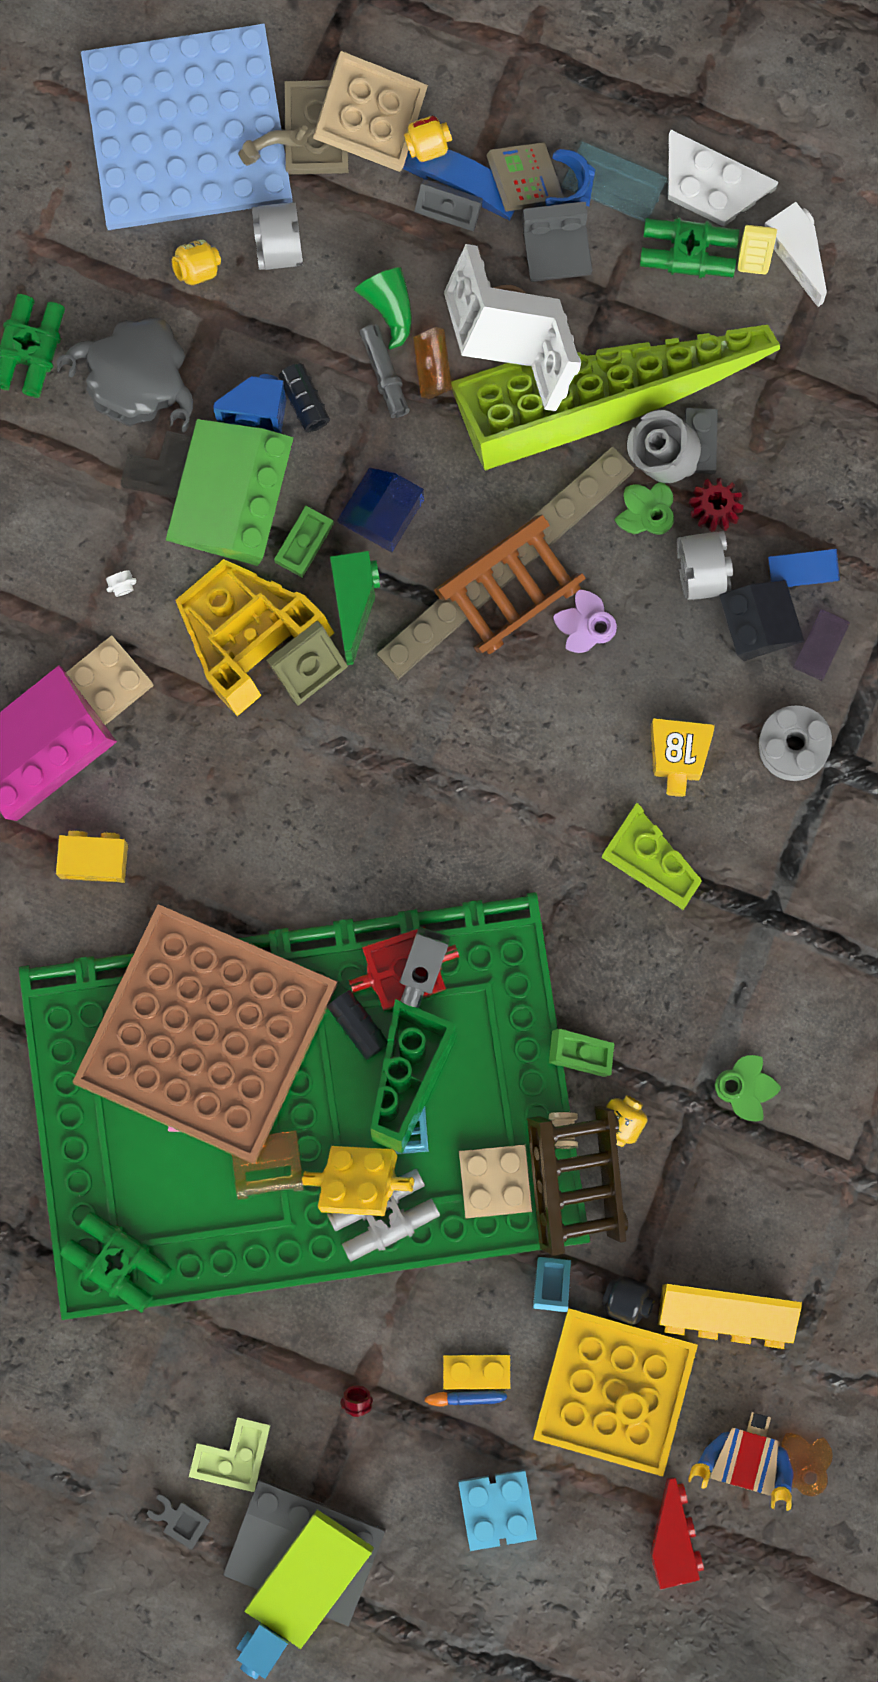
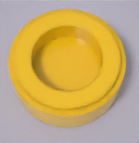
(631, 1408)

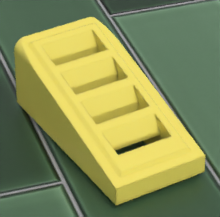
(756, 249)

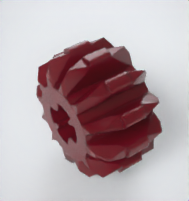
(727, 501)

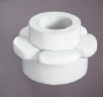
(121, 583)

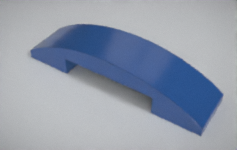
(463, 175)

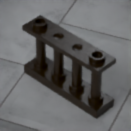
(547, 1169)

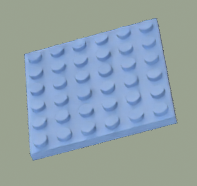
(174, 122)

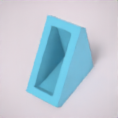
(552, 1284)

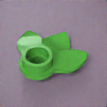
(643, 506)
(751, 1090)

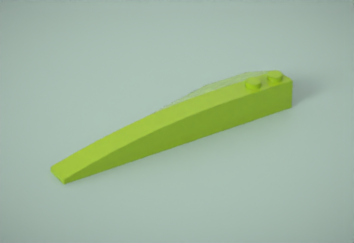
(611, 388)

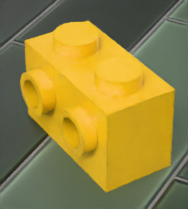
(92, 857)

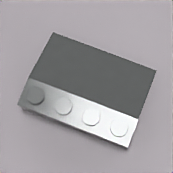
(272, 1526)

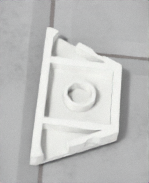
(712, 182)

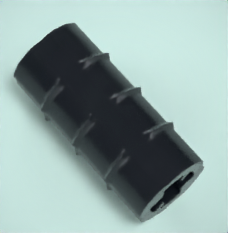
(304, 397)
(358, 1025)

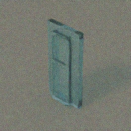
(619, 183)

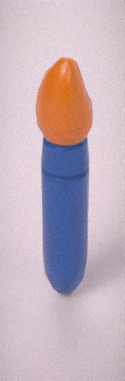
(466, 1398)

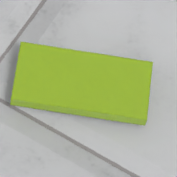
(309, 1579)

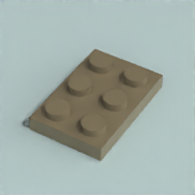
(303, 107)

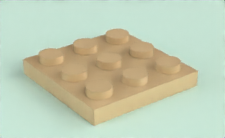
(369, 111)

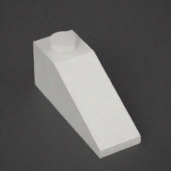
(799, 249)

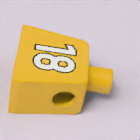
(679, 752)

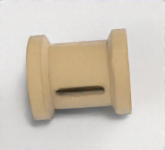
(560, 1119)

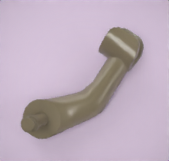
(250, 153)

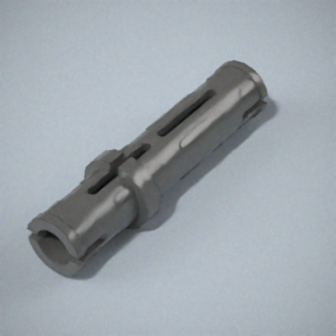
(389, 383)

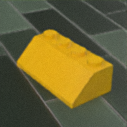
(728, 1314)

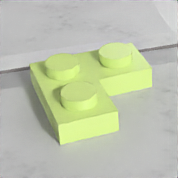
(236, 1466)

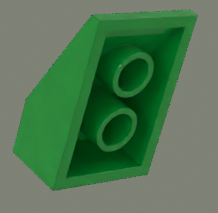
(355, 594)

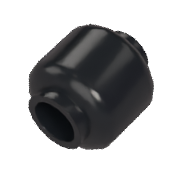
(628, 1300)

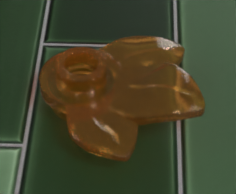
(808, 1459)

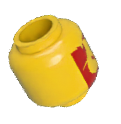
(427, 138)

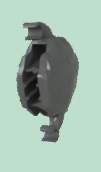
(134, 372)

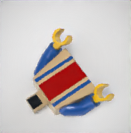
(748, 1461)

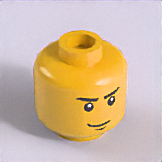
(630, 1118)

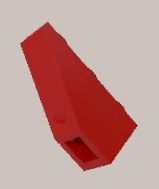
(671, 1547)

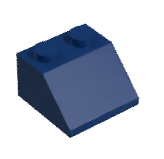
(254, 403)

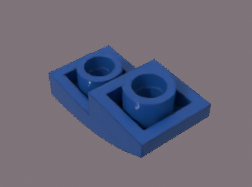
(805, 567)

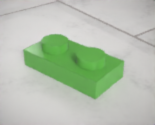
(304, 541)
(581, 1052)

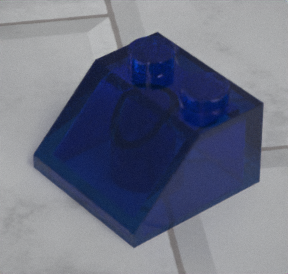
(382, 507)

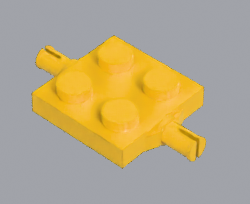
(358, 1181)

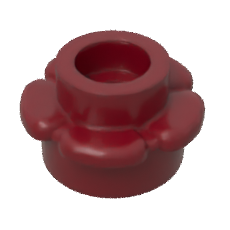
(357, 1401)

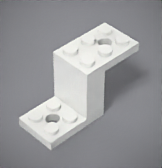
(512, 327)

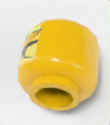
(195, 262)

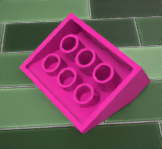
(46, 742)

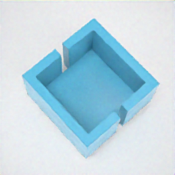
(497, 1510)

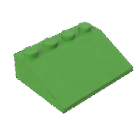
(229, 490)

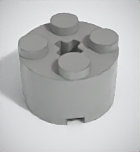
(277, 236)
(664, 447)
(703, 565)

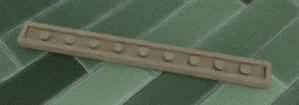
(560, 513)

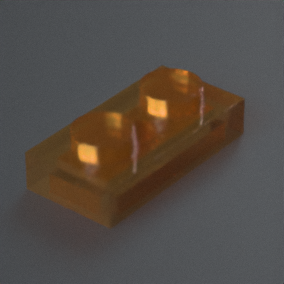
(432, 363)

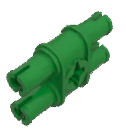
(701, 236)
(19, 334)
(98, 1266)

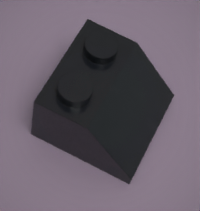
(761, 619)

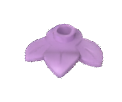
(580, 622)

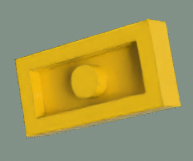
(476, 1372)

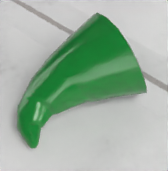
(390, 296)

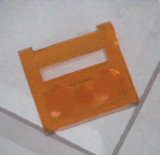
(277, 1152)

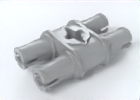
(378, 1233)

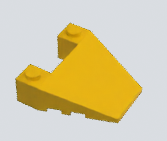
(239, 622)

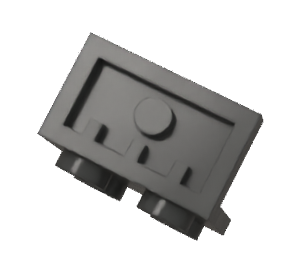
(557, 241)

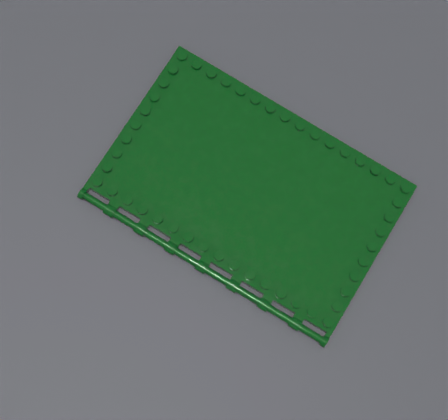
(183, 1191)

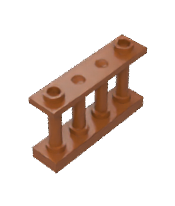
(481, 571)

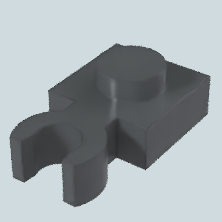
(184, 1523)

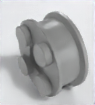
(800, 723)

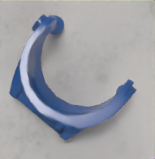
(584, 174)

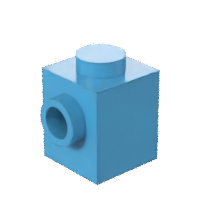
(260, 1651)

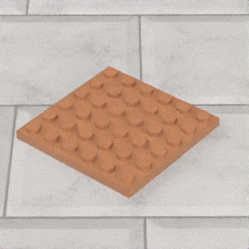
(205, 1033)

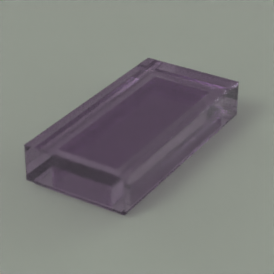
(821, 645)

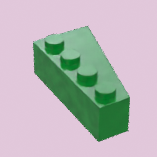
(410, 1069)

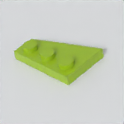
(651, 860)

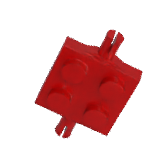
(386, 965)

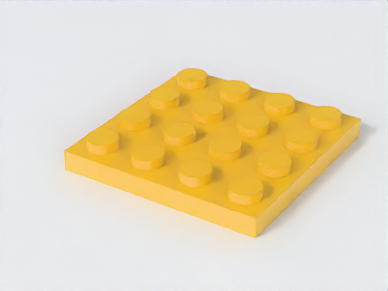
(597, 1365)

